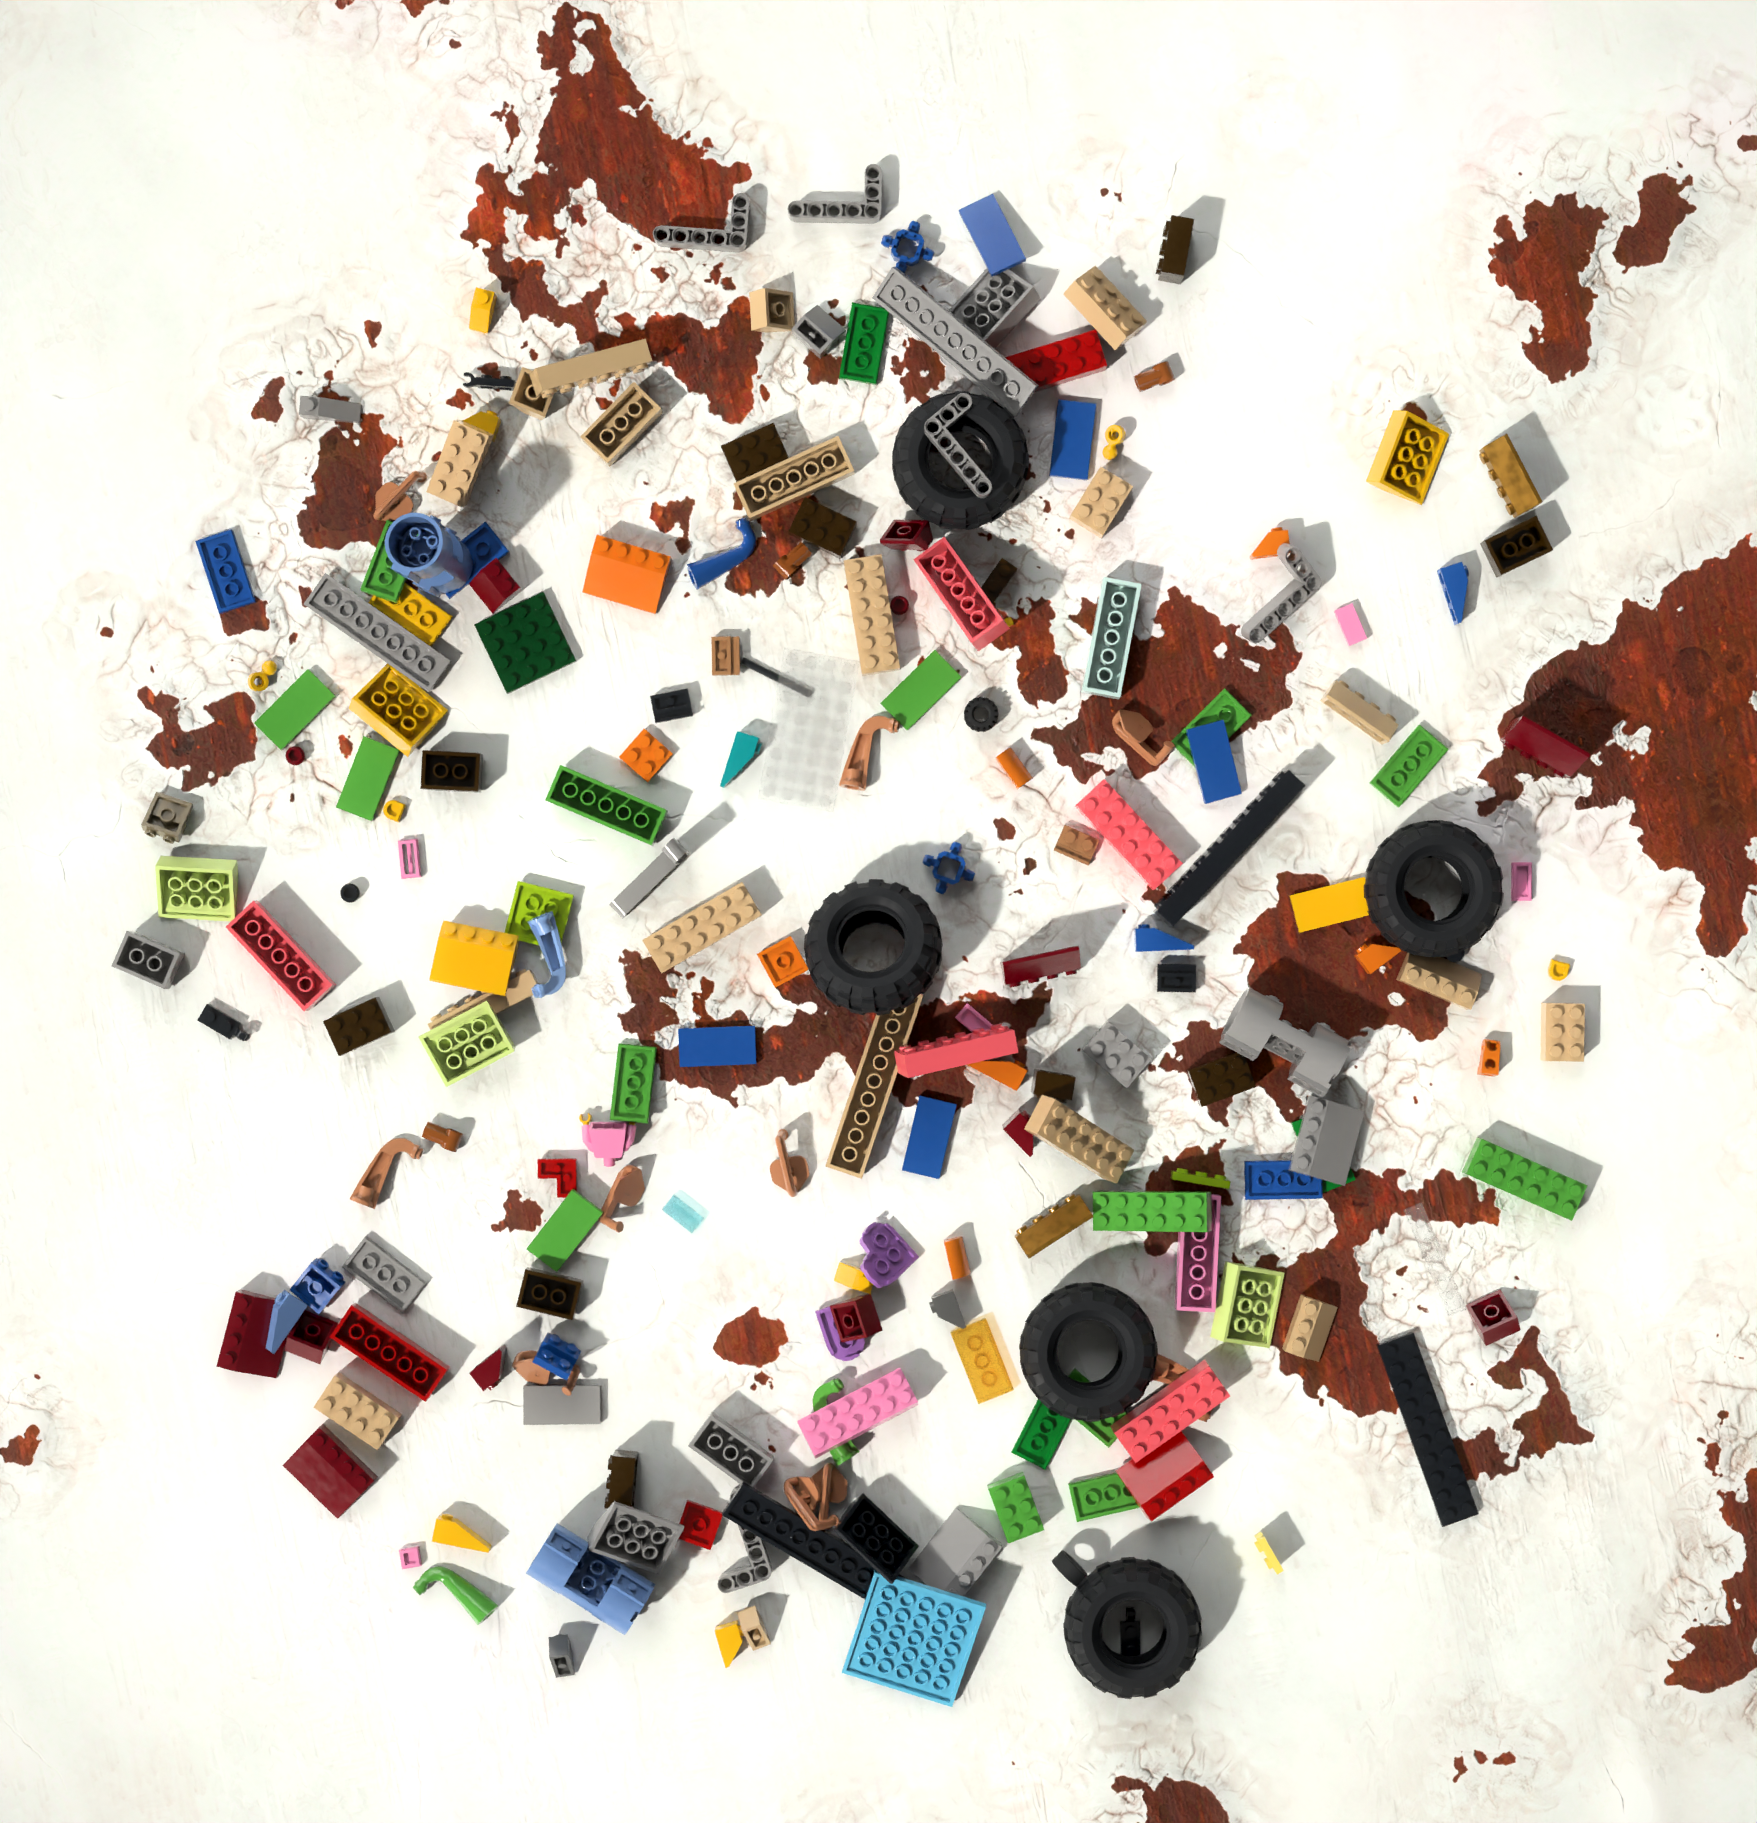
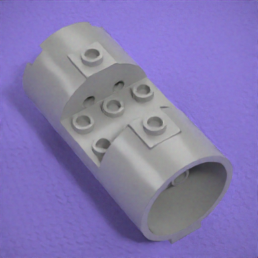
(1314, 1054)

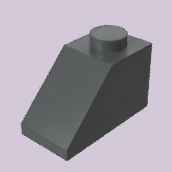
(947, 1308)
(561, 1655)

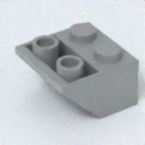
(818, 331)

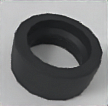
(1069, 1568)

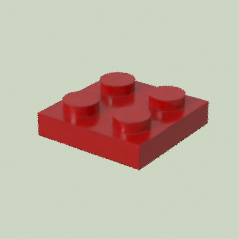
(699, 1524)

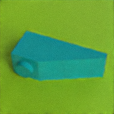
(741, 754)

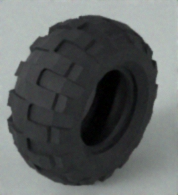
(954, 507)
(1479, 878)
(864, 905)
(1126, 1380)
(1139, 1674)

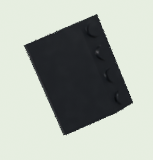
(876, 1537)

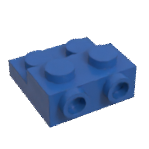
(318, 1285)
(557, 1355)

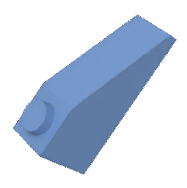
(284, 1316)

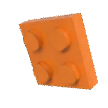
(646, 755)
(782, 961)

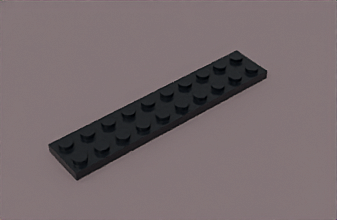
(1427, 1429)
(791, 1535)

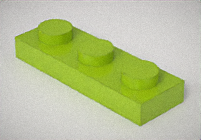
(1200, 1178)

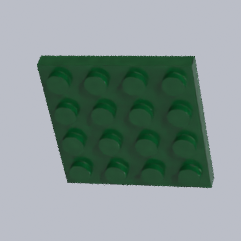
(525, 643)

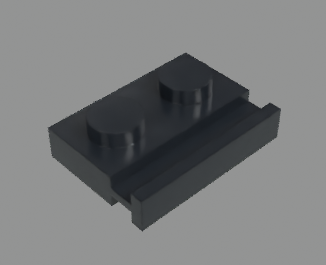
(671, 706)
(1176, 978)

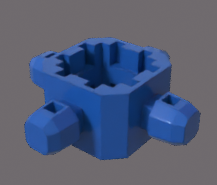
(913, 235)
(955, 848)

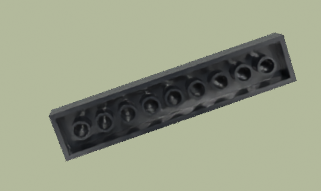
(1228, 848)

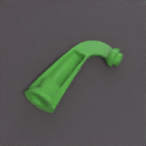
(820, 1397)
(470, 1597)

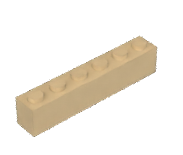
(517, 991)

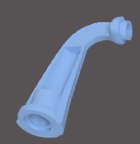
(548, 938)

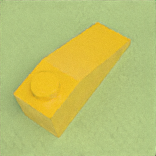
(455, 1533)

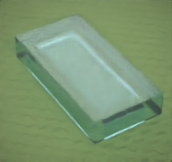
(682, 1213)

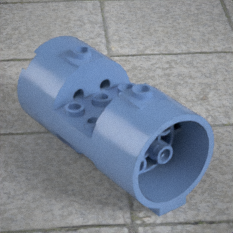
(433, 559)
(590, 1579)

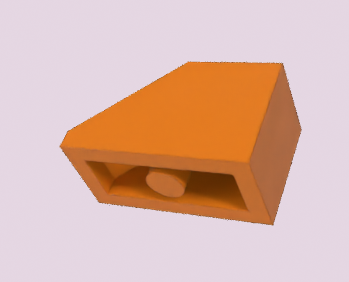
(1270, 544)
(1374, 956)

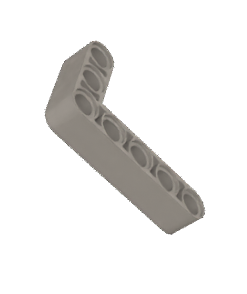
(843, 206)
(710, 234)
(955, 448)
(1285, 596)
(646, 881)
(751, 1569)

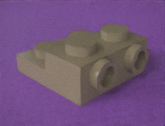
(166, 817)

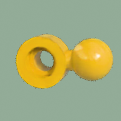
(1110, 451)
(268, 668)

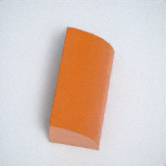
(1013, 768)
(957, 1257)

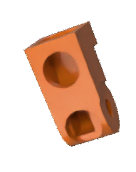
(1489, 1058)

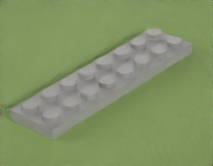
(377, 632)

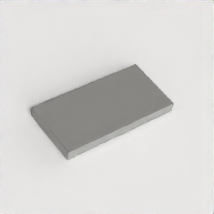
(384, 1274)
(552, 1407)

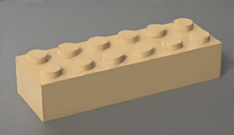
(591, 367)
(794, 478)
(871, 615)
(702, 927)
(1079, 1139)

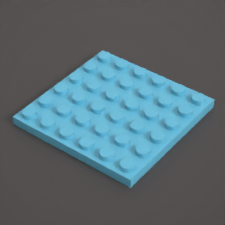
(914, 1638)

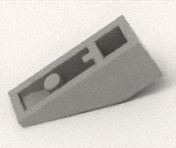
(329, 409)

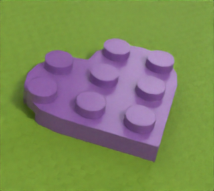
(886, 1254)
(840, 1350)

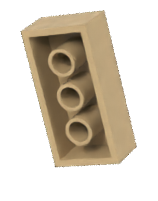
(1105, 307)
(621, 424)
(460, 463)
(357, 1410)

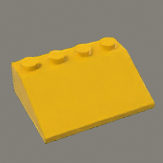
(1407, 456)
(397, 709)
(474, 958)

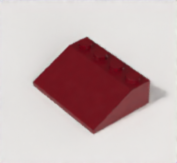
(1543, 746)
(1041, 965)
(247, 1335)
(330, 1471)

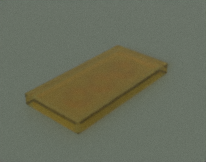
(982, 1361)

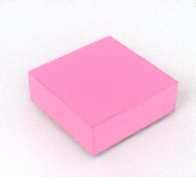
(410, 1557)

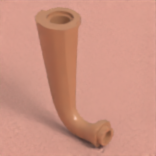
(856, 766)
(371, 1182)
(1169, 1371)

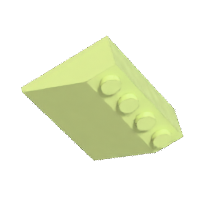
(197, 888)
(467, 1043)
(1247, 1305)

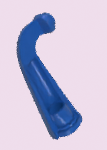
(711, 568)

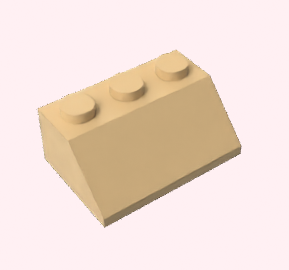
(1309, 1328)

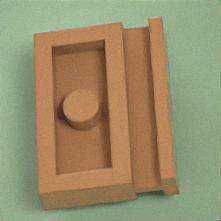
(725, 656)
(1076, 845)

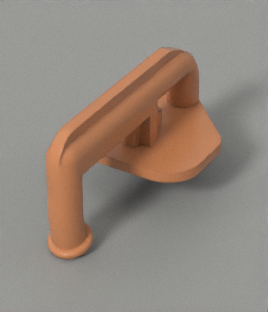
(393, 500)
(1134, 731)
(788, 1171)
(625, 1190)
(536, 1374)
(832, 1488)
(805, 1499)

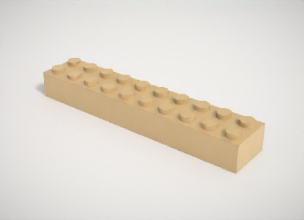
(871, 1090)

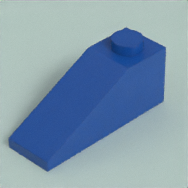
(1454, 585)
(1155, 940)

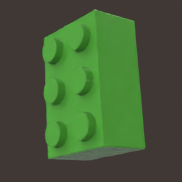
(1015, 1507)

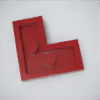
(563, 1169)

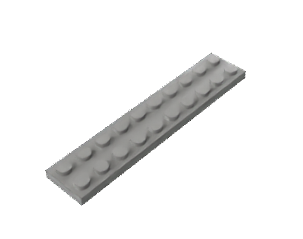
(955, 341)

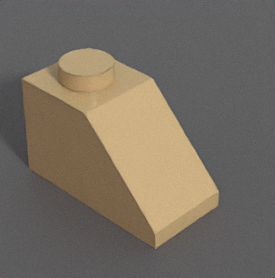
(753, 1628)

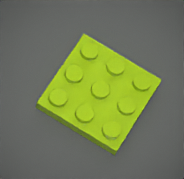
(534, 901)

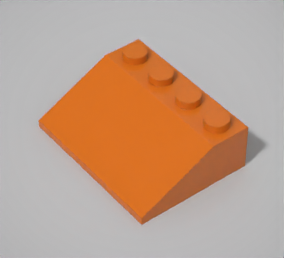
(626, 574)

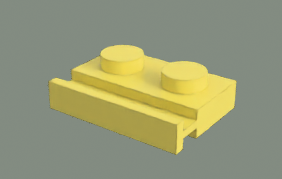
(1271, 1560)

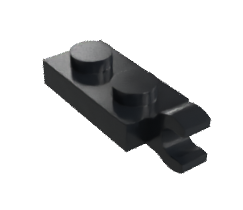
(489, 382)
(222, 1023)
(1130, 1634)

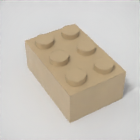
(1100, 502)
(1562, 1032)

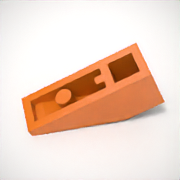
(1006, 1072)

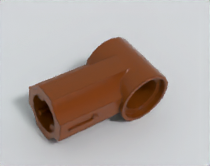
(1158, 375)
(789, 563)
(447, 1138)

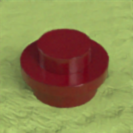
(899, 605)
(295, 755)

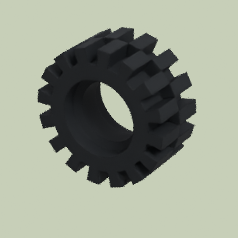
(969, 714)

